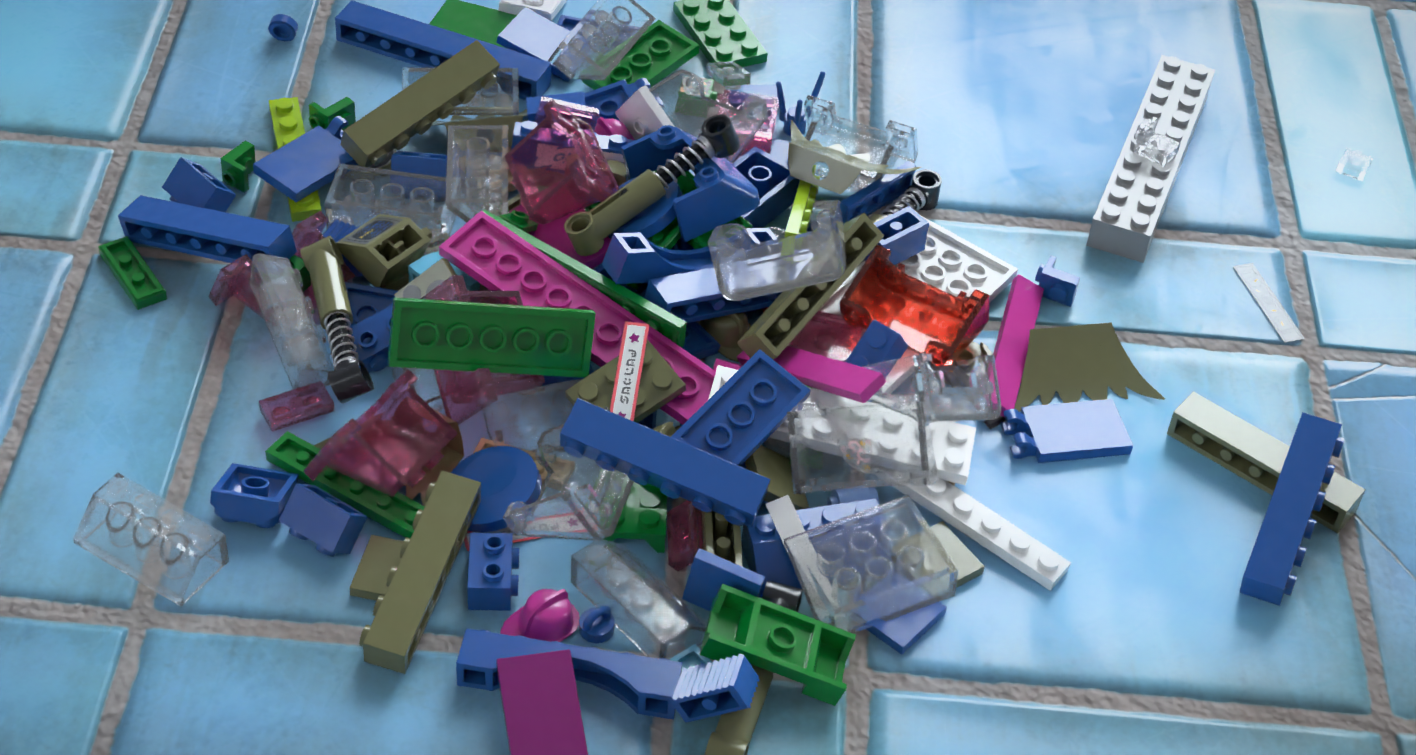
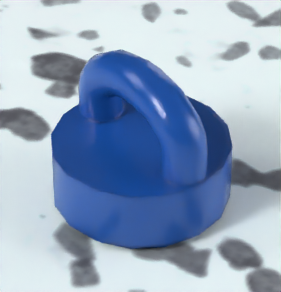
(597, 624)

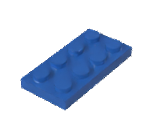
(744, 410)

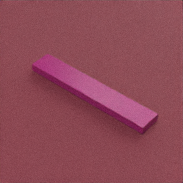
(1013, 338)
(828, 374)

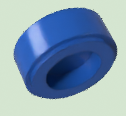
(283, 27)

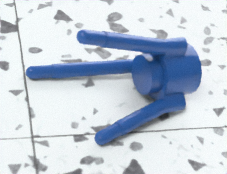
(795, 113)

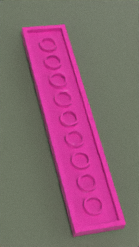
(510, 263)

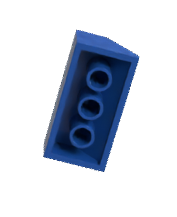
(766, 551)

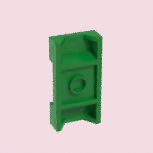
(643, 517)
(778, 642)

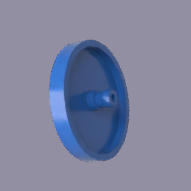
(655, 216)
(505, 477)

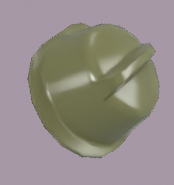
(727, 332)

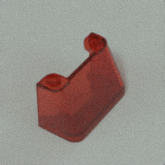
(922, 314)

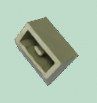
(384, 247)

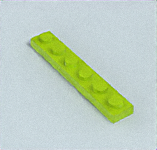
(287, 127)
(802, 207)

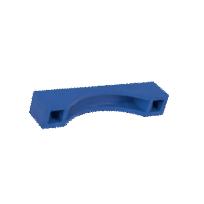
(636, 260)
(637, 680)

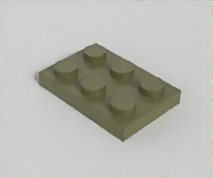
(657, 385)

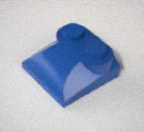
(252, 495)

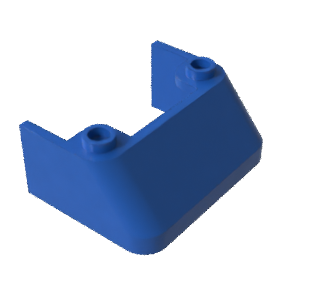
(720, 191)

